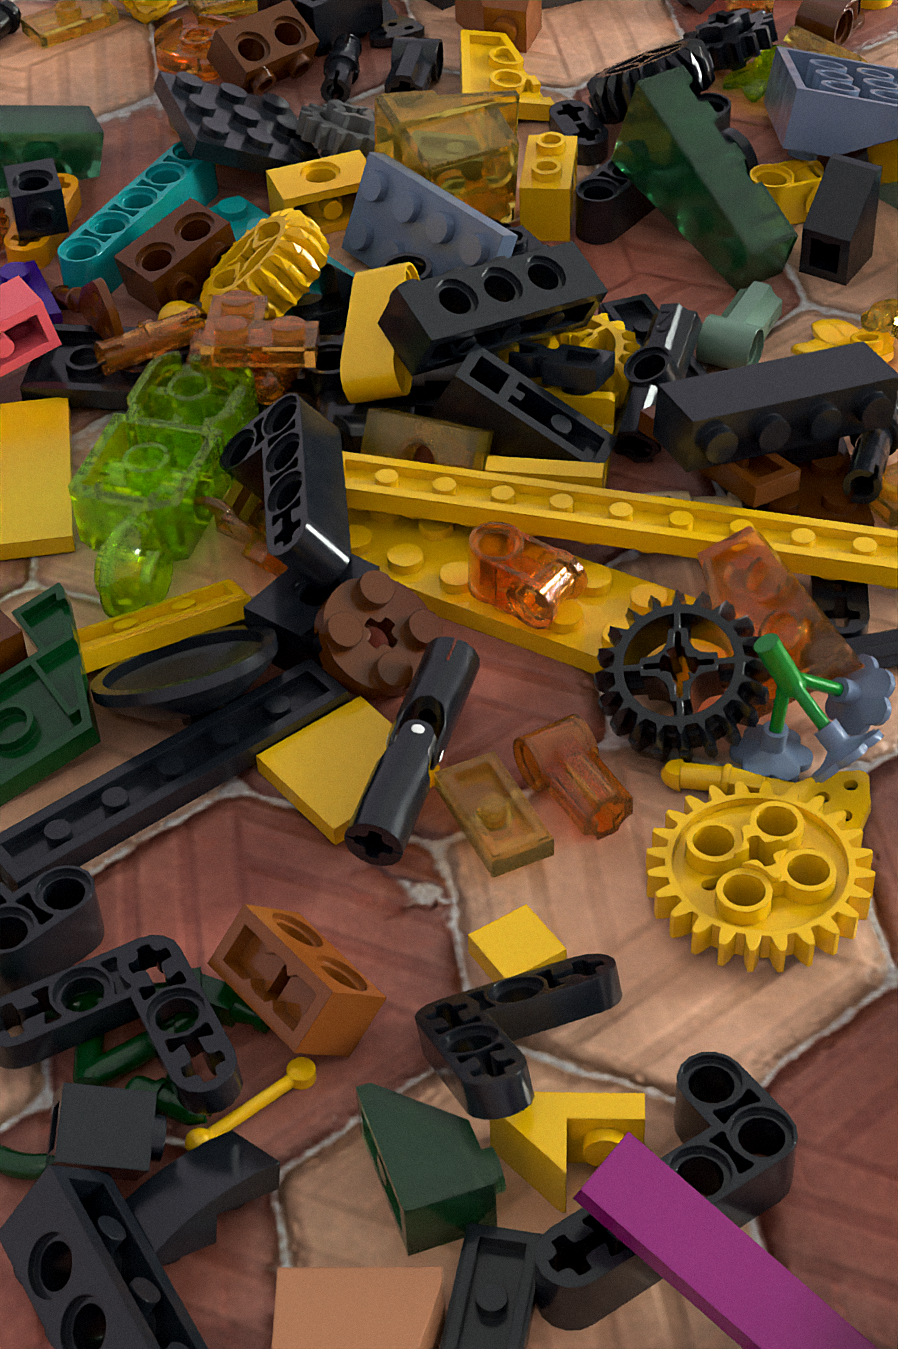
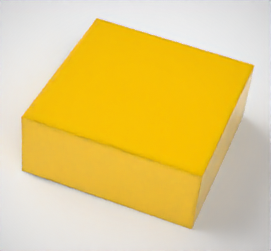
(514, 945)

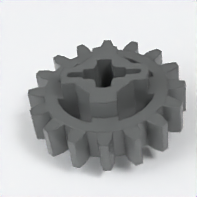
(337, 127)

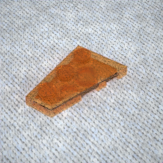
(764, 589)

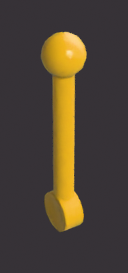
(300, 1076)

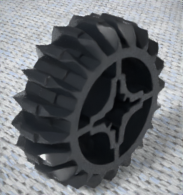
(614, 86)
(632, 673)

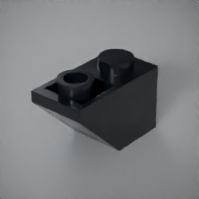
(841, 220)

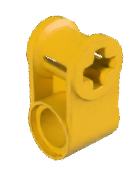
(791, 185)

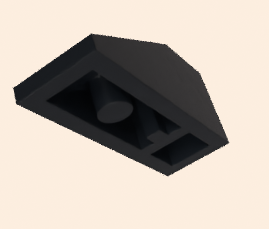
(520, 412)

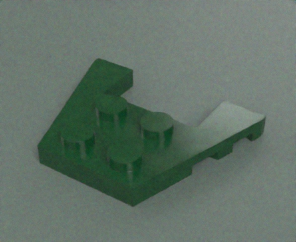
(45, 698)

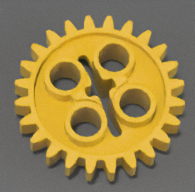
(759, 875)

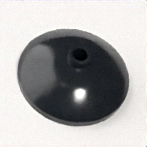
(187, 676)

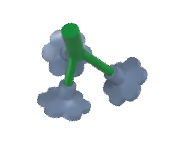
(851, 705)

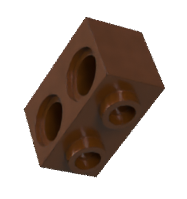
(263, 48)
(175, 255)

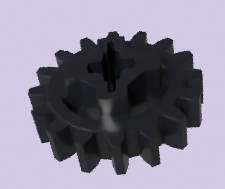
(735, 36)

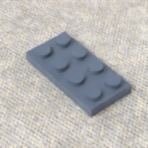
(410, 214)

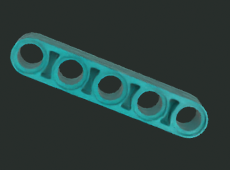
(132, 212)

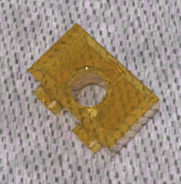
(400, 433)

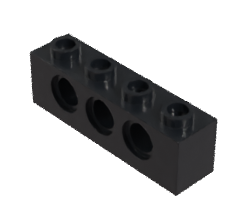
(491, 305)
(92, 1267)

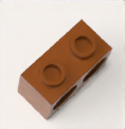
(296, 981)

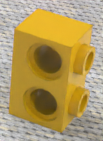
(549, 186)

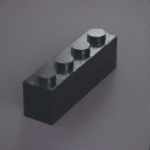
(774, 406)

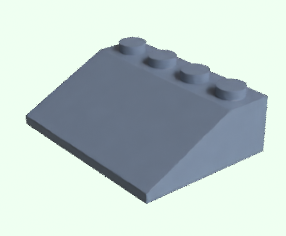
(830, 103)

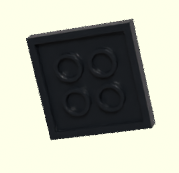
(232, 125)

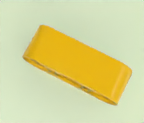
(368, 361)

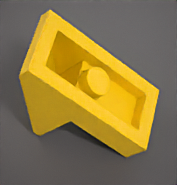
(565, 1130)

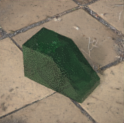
(428, 1167)

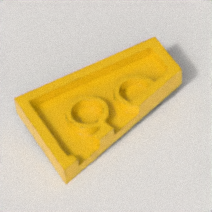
(493, 64)

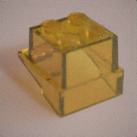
(456, 143)

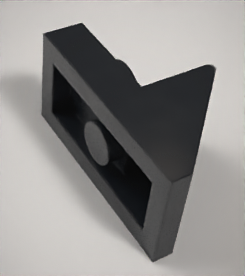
(330, 306)

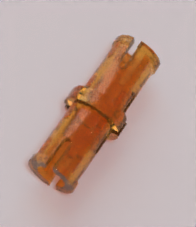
(148, 340)

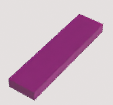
(709, 1256)

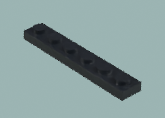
(167, 775)

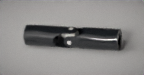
(401, 776)

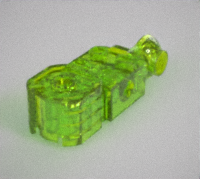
(148, 469)

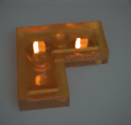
(242, 336)

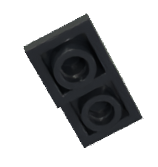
(183, 1199)

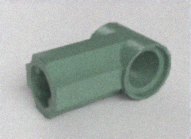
(741, 330)

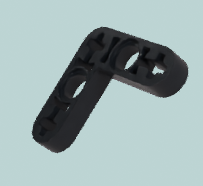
(127, 997)
(473, 1032)

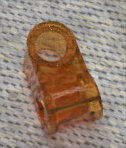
(516, 573)

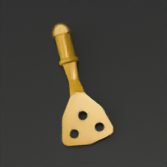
(855, 803)

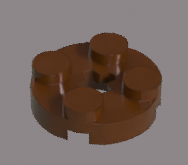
(382, 604)

